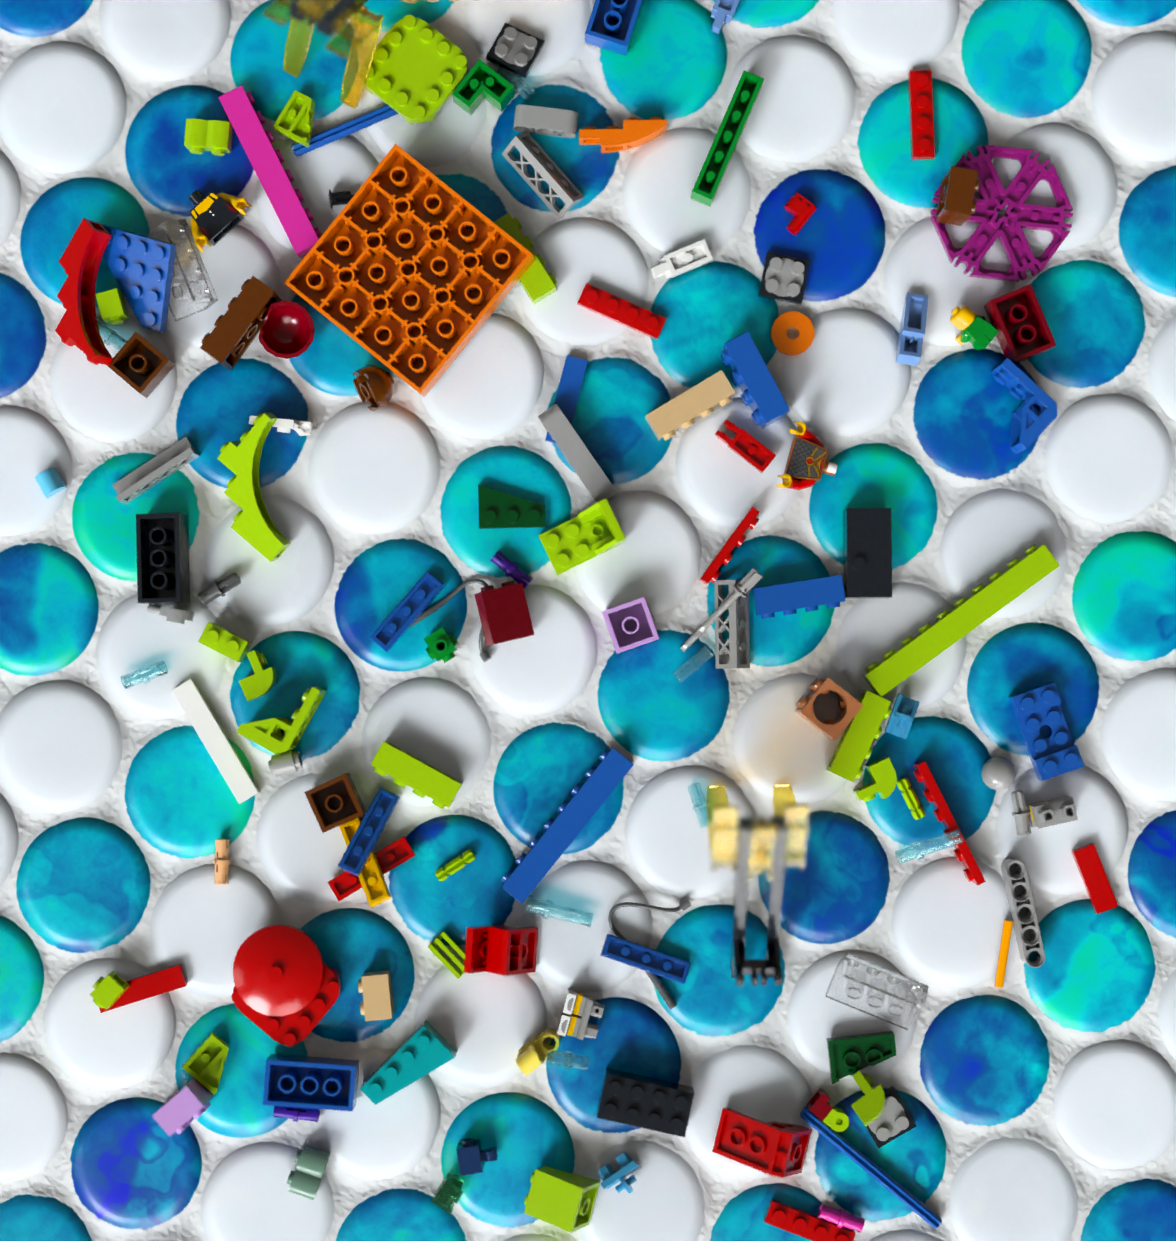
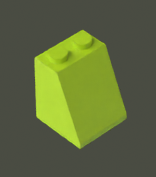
(561, 1198)

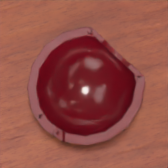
(286, 330)

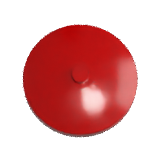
(278, 970)

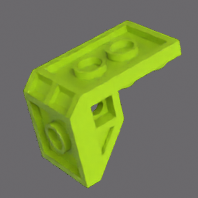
(582, 537)
(268, 732)

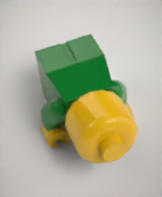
(973, 327)

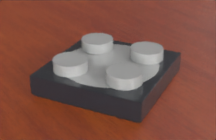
(515, 50)
(784, 278)
(893, 1121)

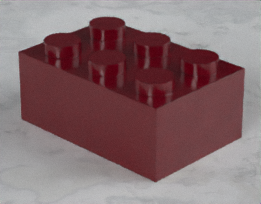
(1020, 324)

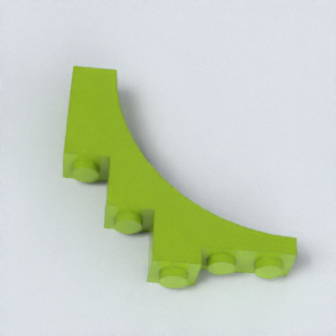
(244, 461)

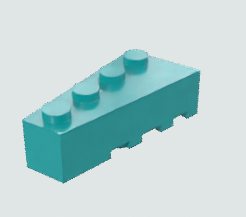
(411, 1061)

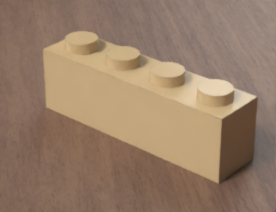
(690, 405)

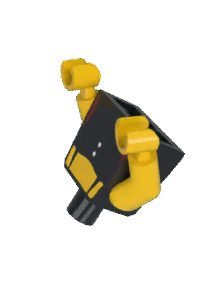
(214, 216)

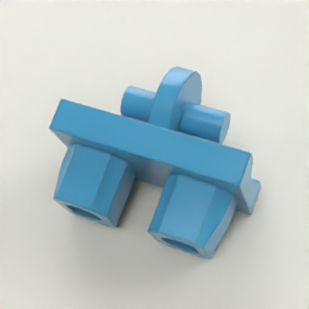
(902, 716)
(610, 1178)

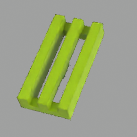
(443, 959)

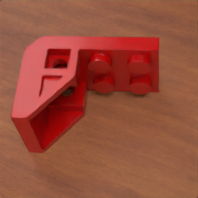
(767, 1147)

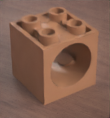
(848, 707)

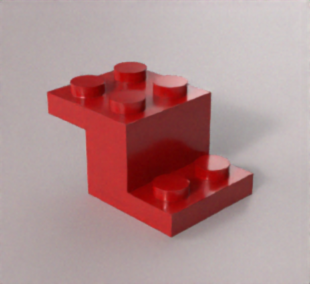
(501, 949)

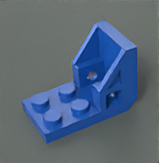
(1034, 412)

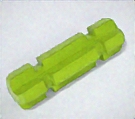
(910, 798)
(455, 865)

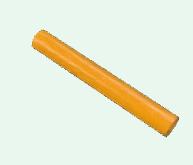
(1003, 953)

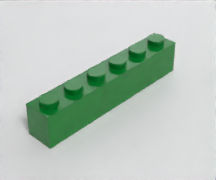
(727, 138)

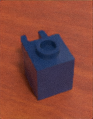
(472, 1157)

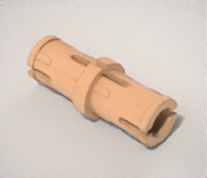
(221, 861)

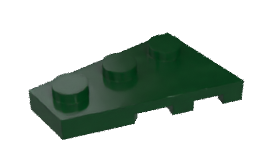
(508, 511)
(856, 1052)

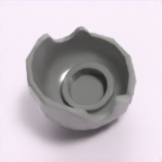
(998, 773)

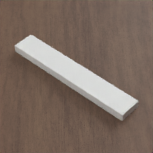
(215, 741)

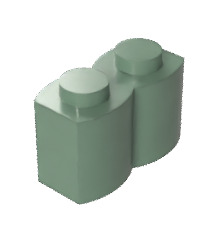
(309, 1171)

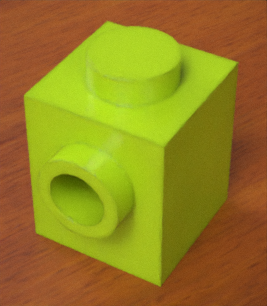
(112, 306)
(108, 990)

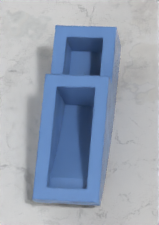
(912, 329)

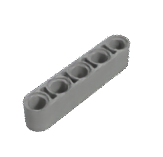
(577, 454)
(1030, 921)

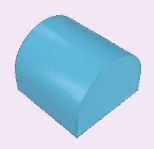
(50, 482)

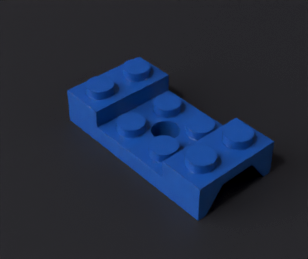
(1054, 753)

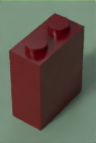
(504, 613)

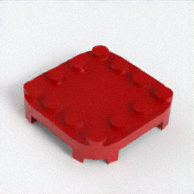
(295, 1027)

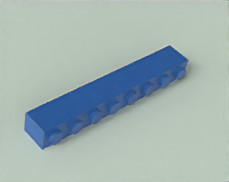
(567, 825)

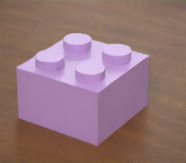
(630, 625)
(182, 1107)

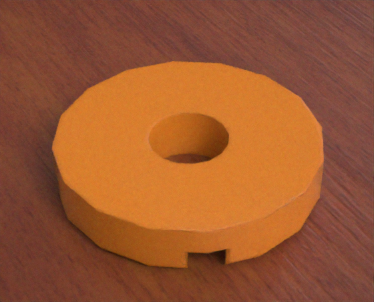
(789, 346)

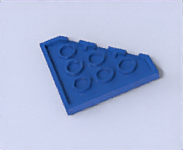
(143, 273)

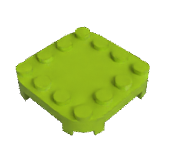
(416, 70)

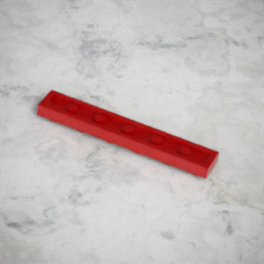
(943, 814)

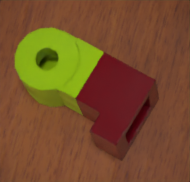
(831, 1115)

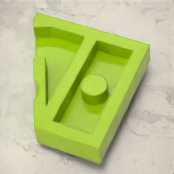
(297, 119)
(208, 1062)

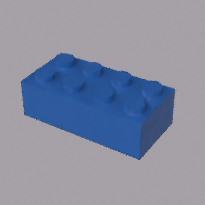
(613, 24)
(754, 380)
(311, 1082)

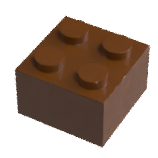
(957, 196)
(141, 365)
(335, 802)

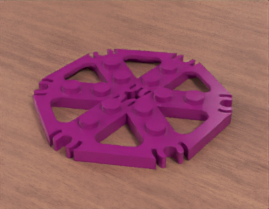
(1022, 216)

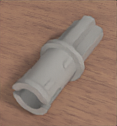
(1020, 813)

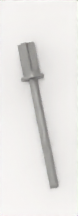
(741, 589)

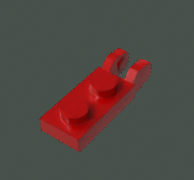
(747, 447)

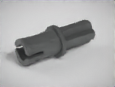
(219, 588)

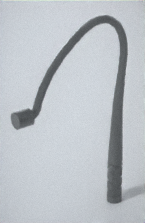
(484, 653)
(654, 978)

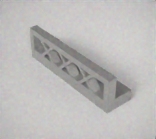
(543, 165)
(155, 470)
(737, 625)

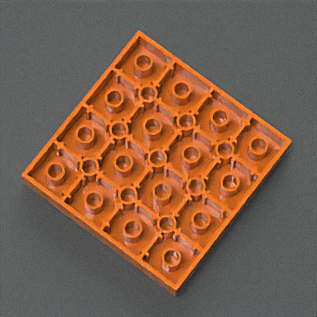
(410, 270)

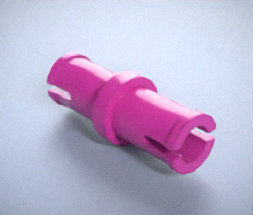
(841, 1218)

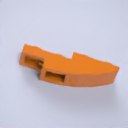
(634, 133)

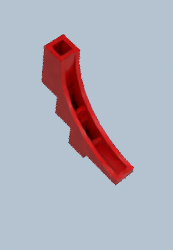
(77, 294)

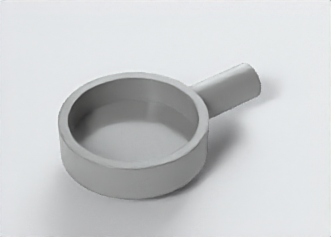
(172, 614)

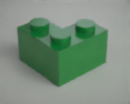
(483, 84)

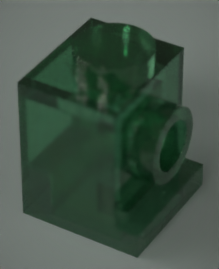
(448, 1192)

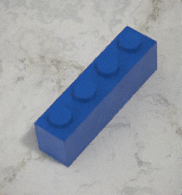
(798, 595)

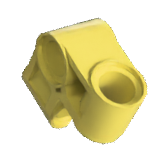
(535, 1051)

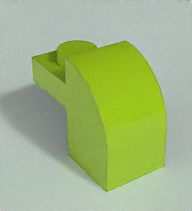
(263, 679)
(883, 779)
(872, 1103)

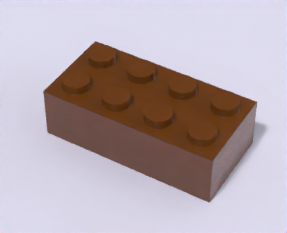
(240, 323)

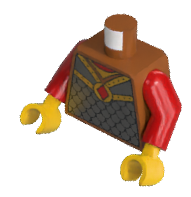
(805, 460)

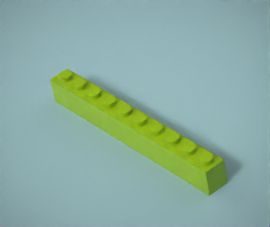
(960, 620)

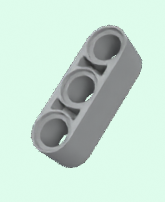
(545, 121)

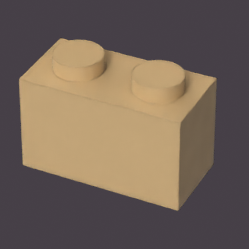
(377, 995)

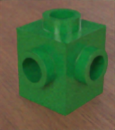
(435, 639)

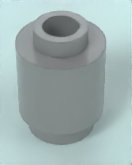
(285, 763)

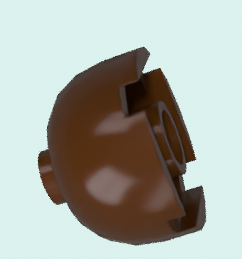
(374, 386)

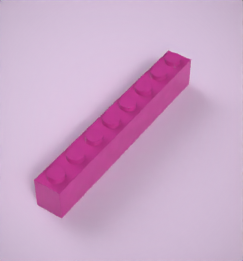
(270, 171)

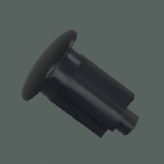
(339, 198)

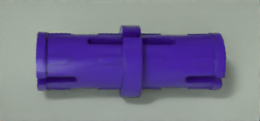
(511, 569)
(296, 1113)

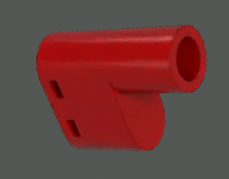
(800, 211)

